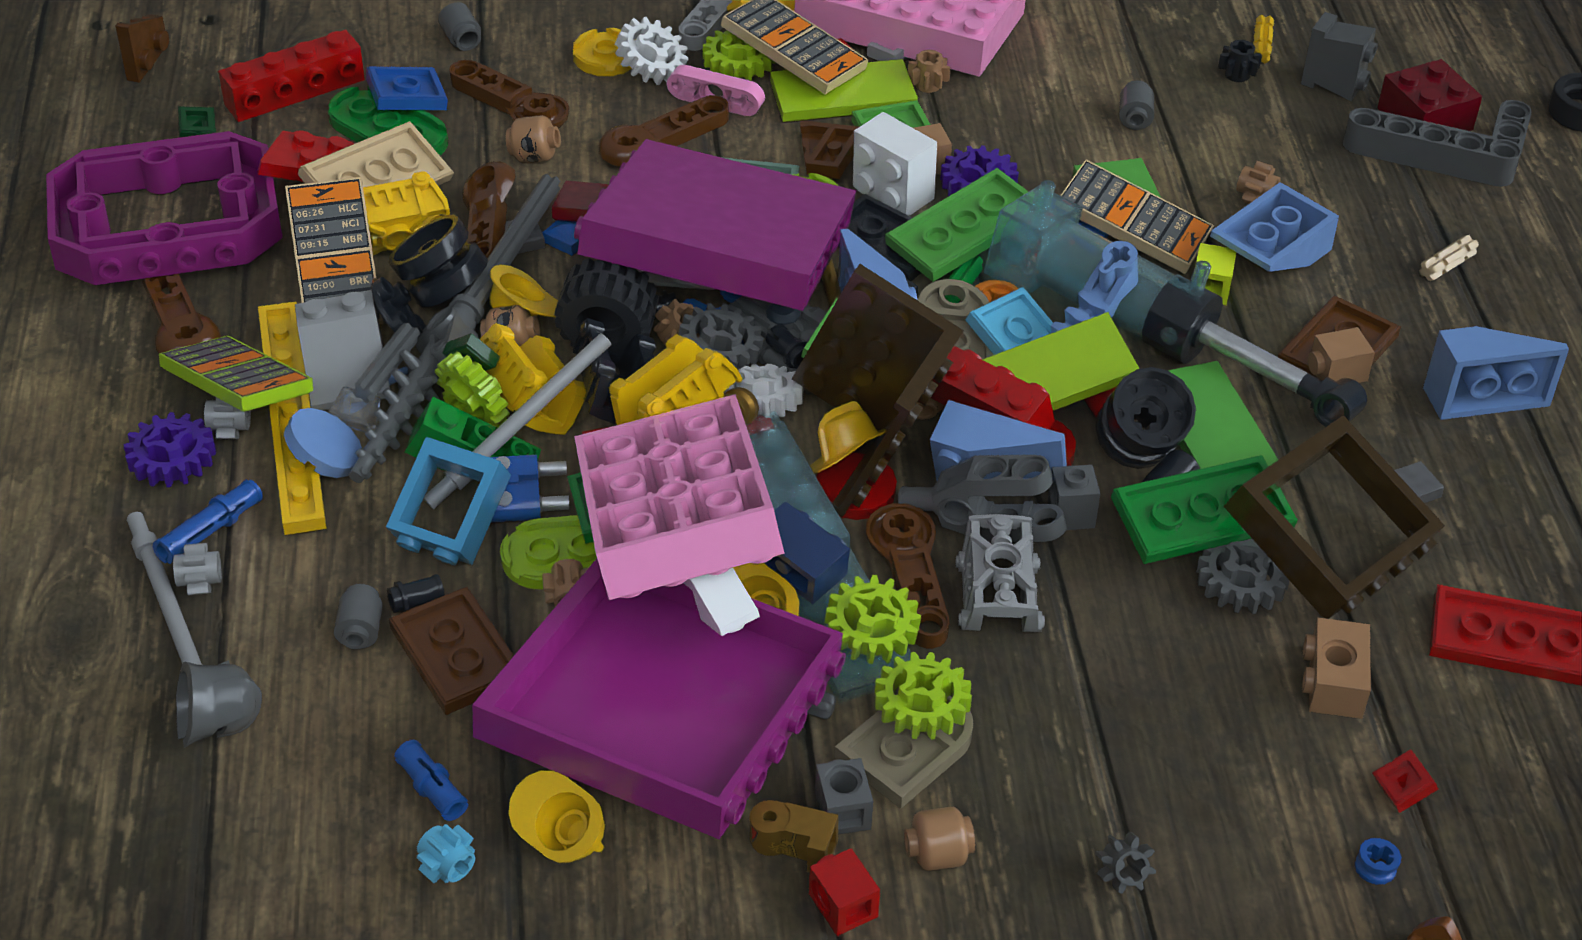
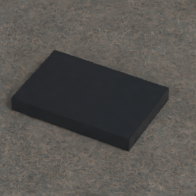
(871, 222)

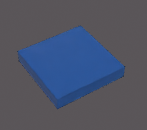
(406, 88)

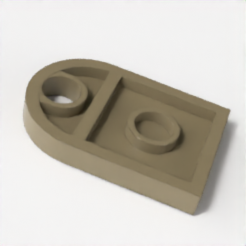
(971, 298)
(903, 765)

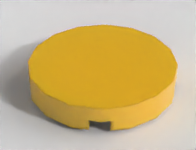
(596, 53)

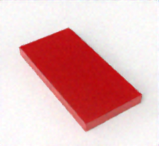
(1507, 634)

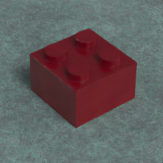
(1431, 94)

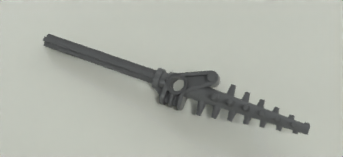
(448, 324)

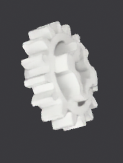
(650, 50)
(771, 388)

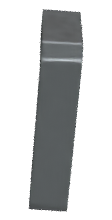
(1441, 147)

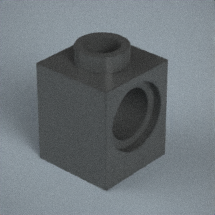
(1077, 494)
(845, 791)

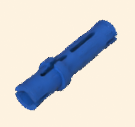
(221, 511)

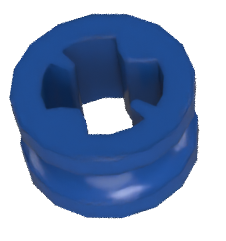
(1377, 872)

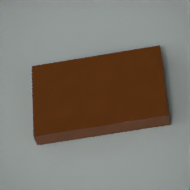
(1337, 316)
(452, 647)

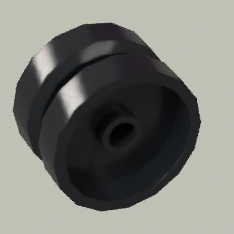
(438, 261)

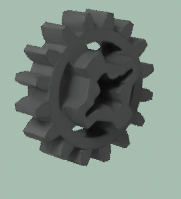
(724, 332)
(1241, 576)

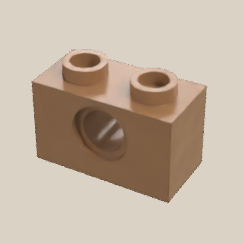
(1338, 668)

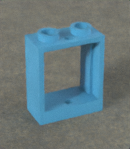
(493, 481)

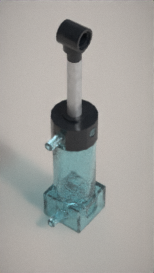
(1044, 245)

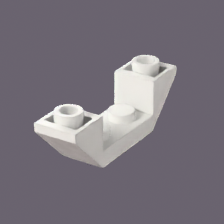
(723, 601)

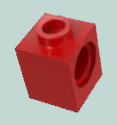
(844, 891)

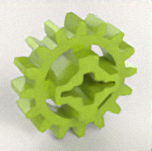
(734, 57)
(471, 389)
(873, 618)
(922, 695)

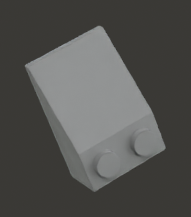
(338, 343)

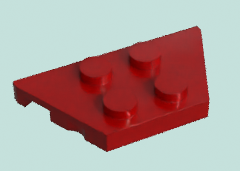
(296, 149)

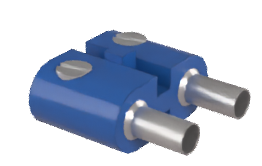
(521, 494)

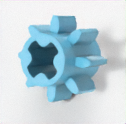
(446, 853)

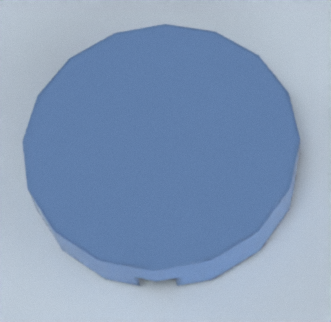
(322, 441)

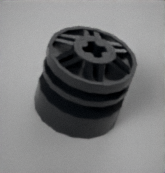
(1159, 404)

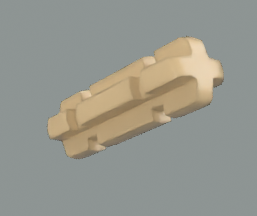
(1448, 258)

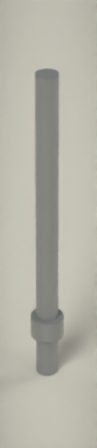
(521, 416)
(142, 546)

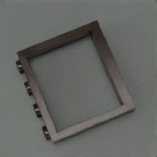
(1292, 552)

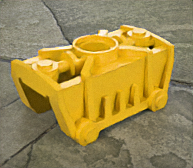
(401, 209)
(525, 371)
(673, 380)

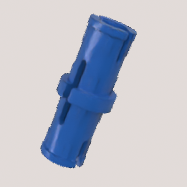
(431, 780)

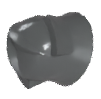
(215, 700)

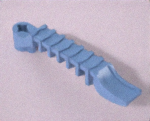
(1107, 285)

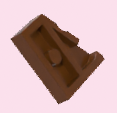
(141, 44)
(827, 147)

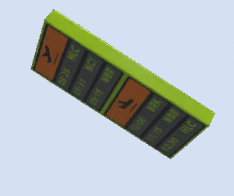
(236, 373)

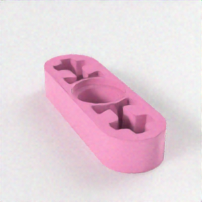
(731, 87)

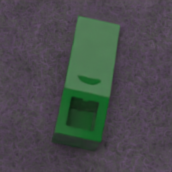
(461, 430)

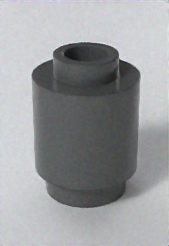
(460, 26)
(1136, 105)
(358, 616)

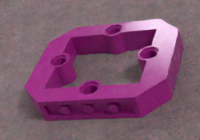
(80, 222)

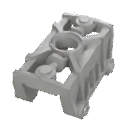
(979, 571)

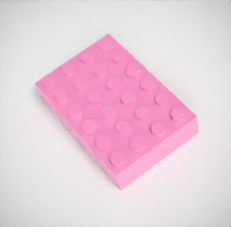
(958, 29)
(676, 498)

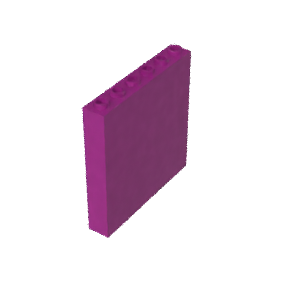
(717, 223)
(659, 701)

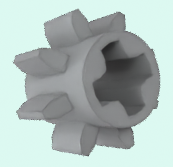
(225, 419)
(197, 568)

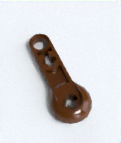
(506, 93)
(670, 128)
(484, 198)
(177, 317)
(911, 562)

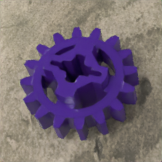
(973, 164)
(169, 449)

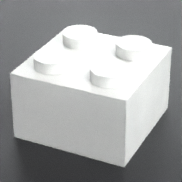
(894, 163)

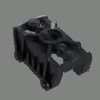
(601, 371)

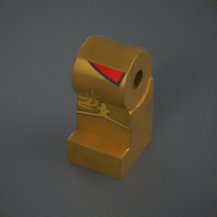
(793, 831)

